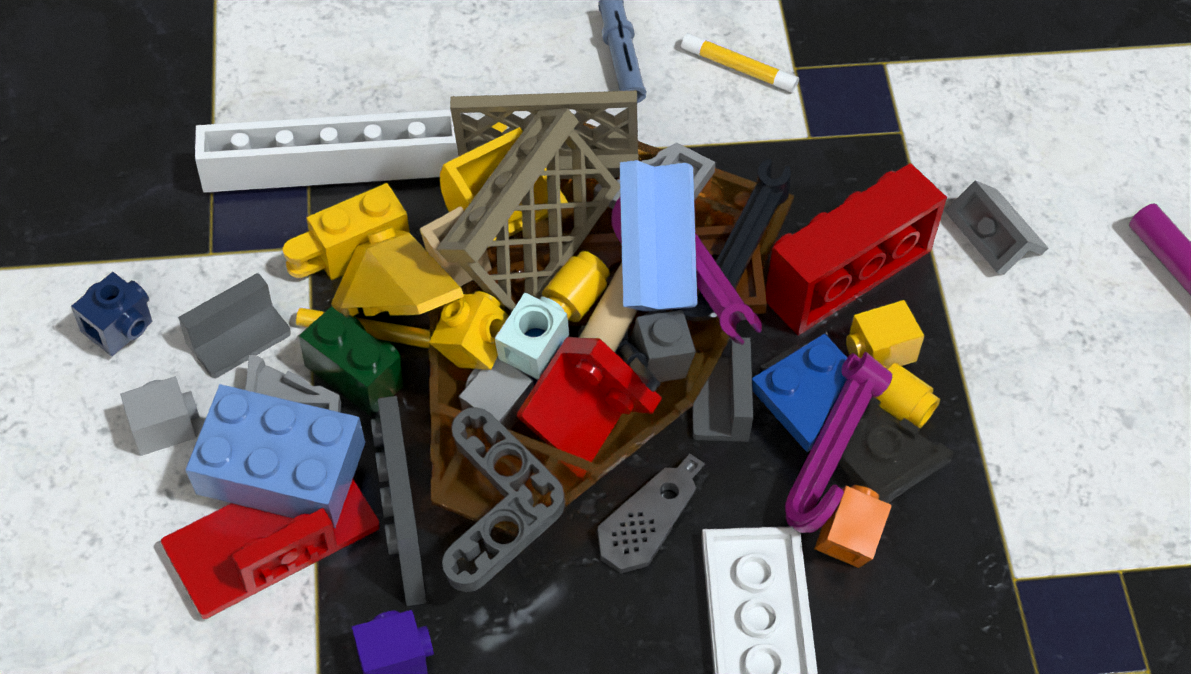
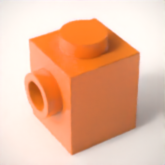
(854, 526)

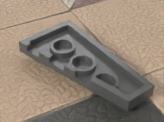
(397, 498)

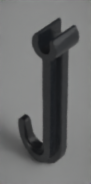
(746, 233)

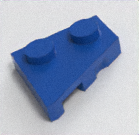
(803, 388)

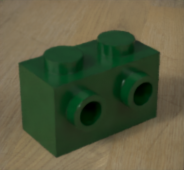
(351, 359)

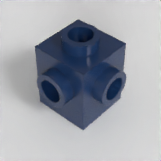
(113, 313)

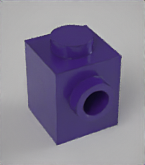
(393, 644)

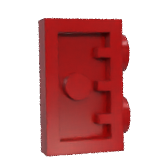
(584, 397)

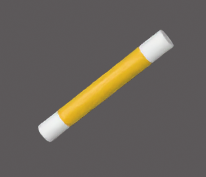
(740, 62)

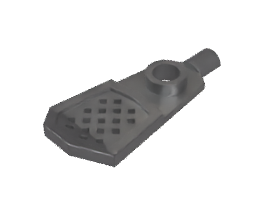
(654, 510)

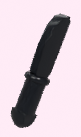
(637, 362)

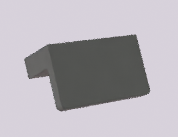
(994, 226)
(233, 326)
(726, 401)

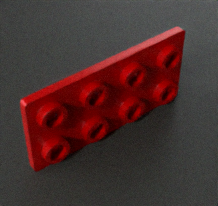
(250, 549)

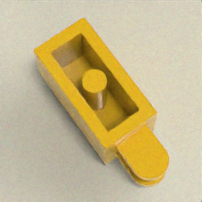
(339, 230)

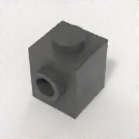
(665, 342)

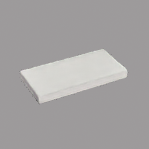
(758, 601)

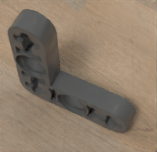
(515, 507)

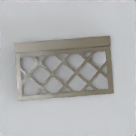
(611, 141)
(514, 182)

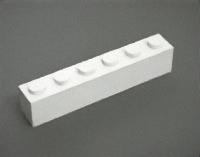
(324, 150)

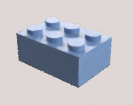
(275, 454)

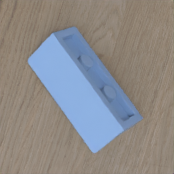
(658, 236)

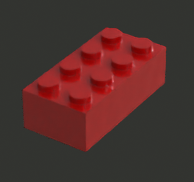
(853, 247)

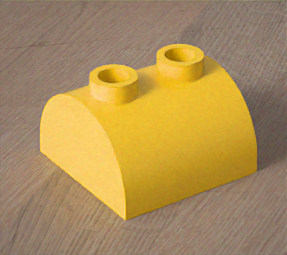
(468, 173)

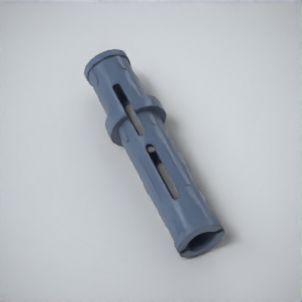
(619, 36)

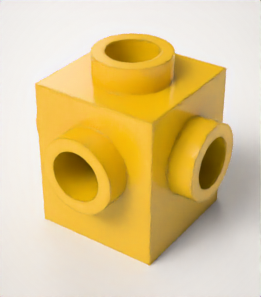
(469, 330)

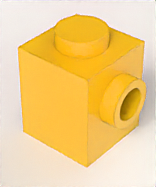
(886, 334)

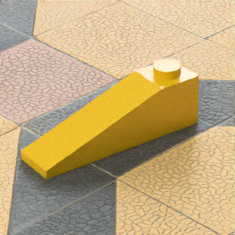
(393, 276)

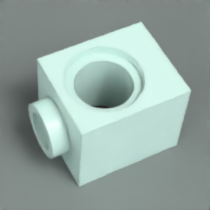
(532, 353)

